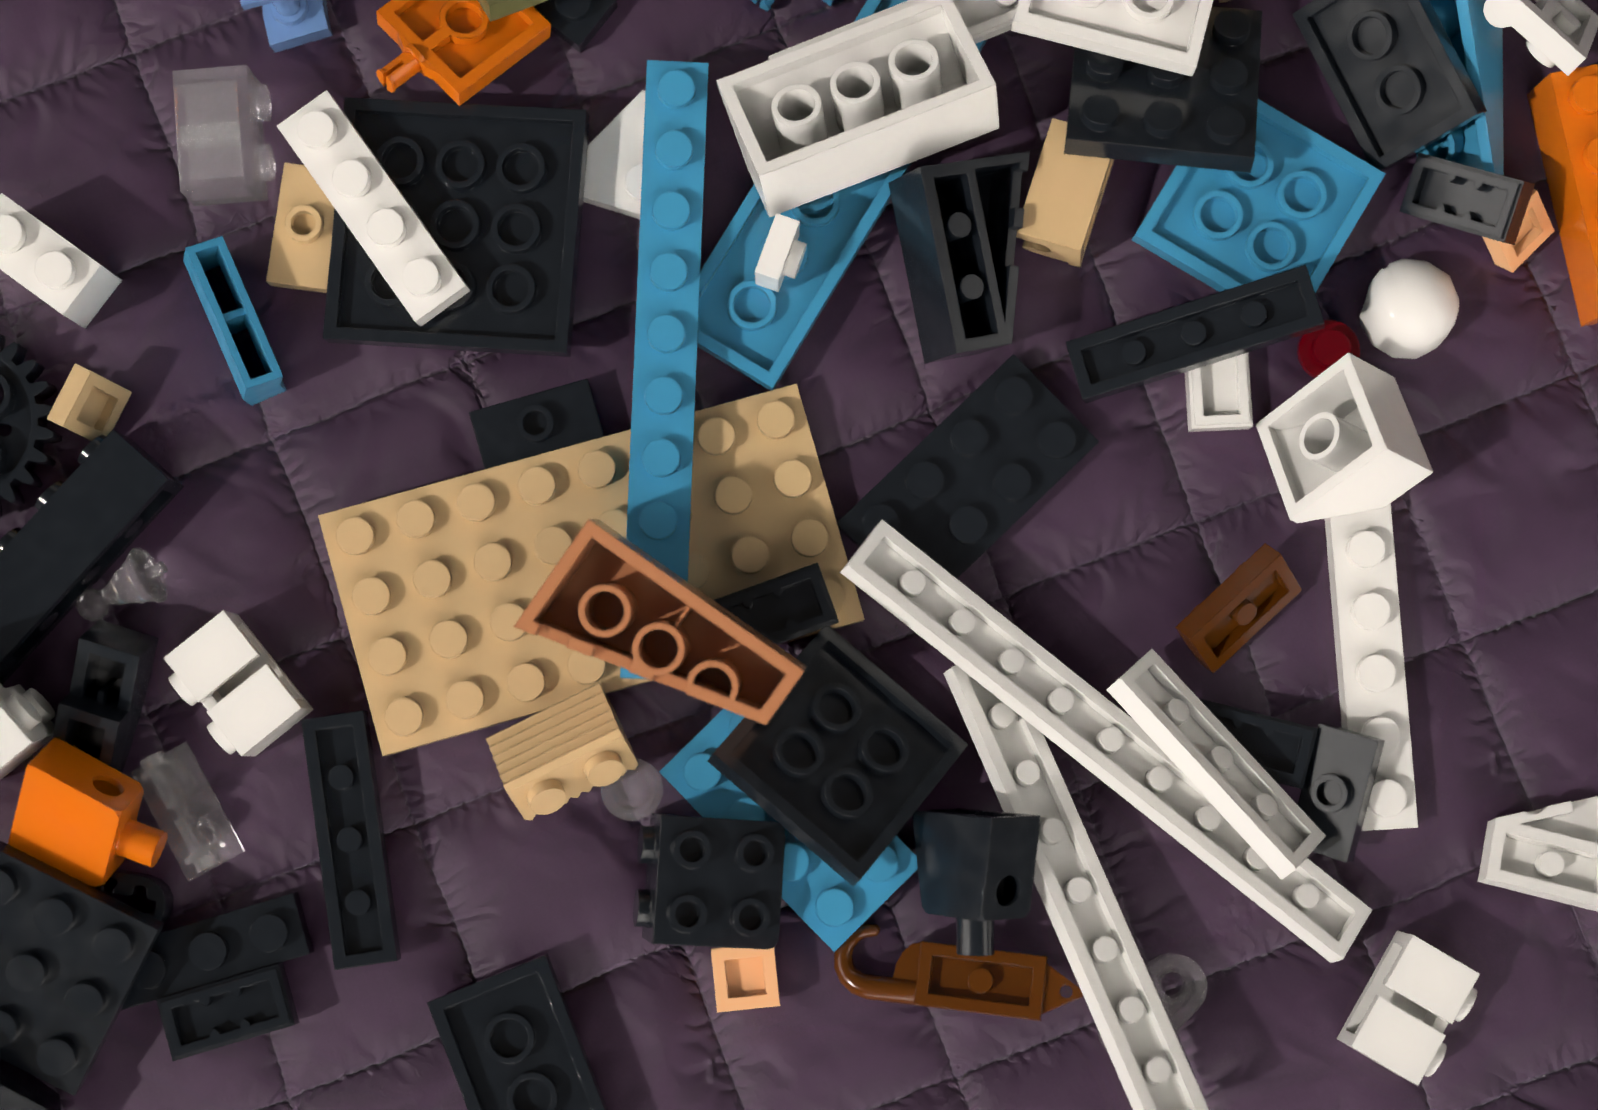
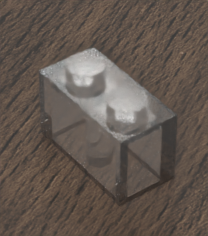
(222, 135)

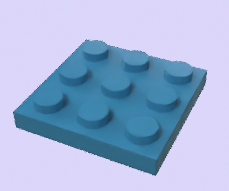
(1263, 222)

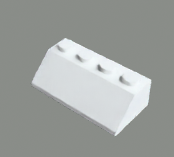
(860, 104)

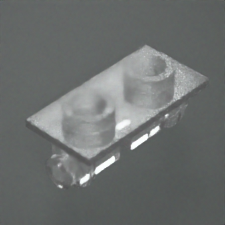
(187, 811)

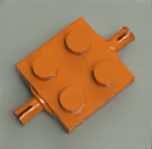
(456, 43)

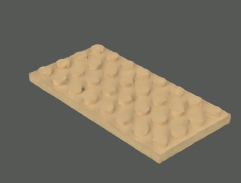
(453, 564)

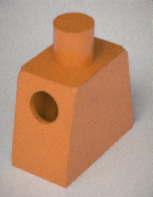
(82, 816)

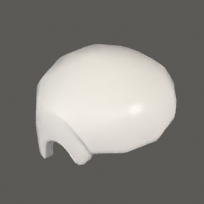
(1409, 308)

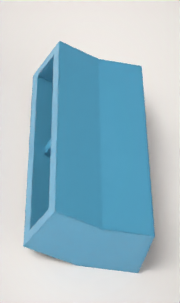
(202, 258)

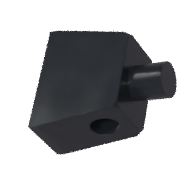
(976, 870)

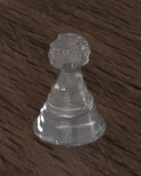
(137, 580)

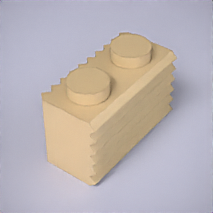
(562, 752)

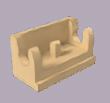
(1063, 200)

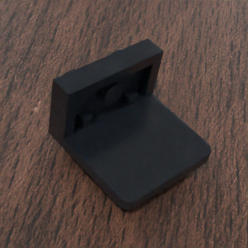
(710, 881)

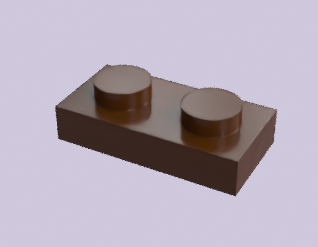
(1239, 608)

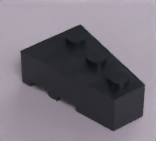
(960, 251)

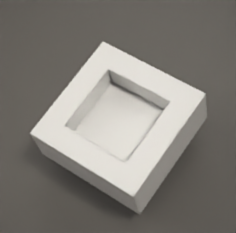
(780, 254)

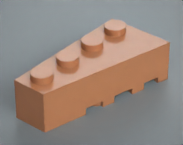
(645, 618)

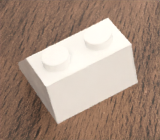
(1343, 443)

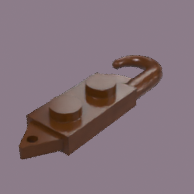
(941, 979)

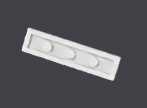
(373, 208)
(1217, 764)

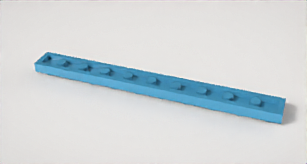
(667, 313)

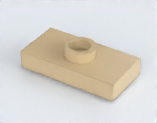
(301, 233)

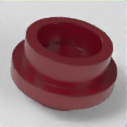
(1326, 346)

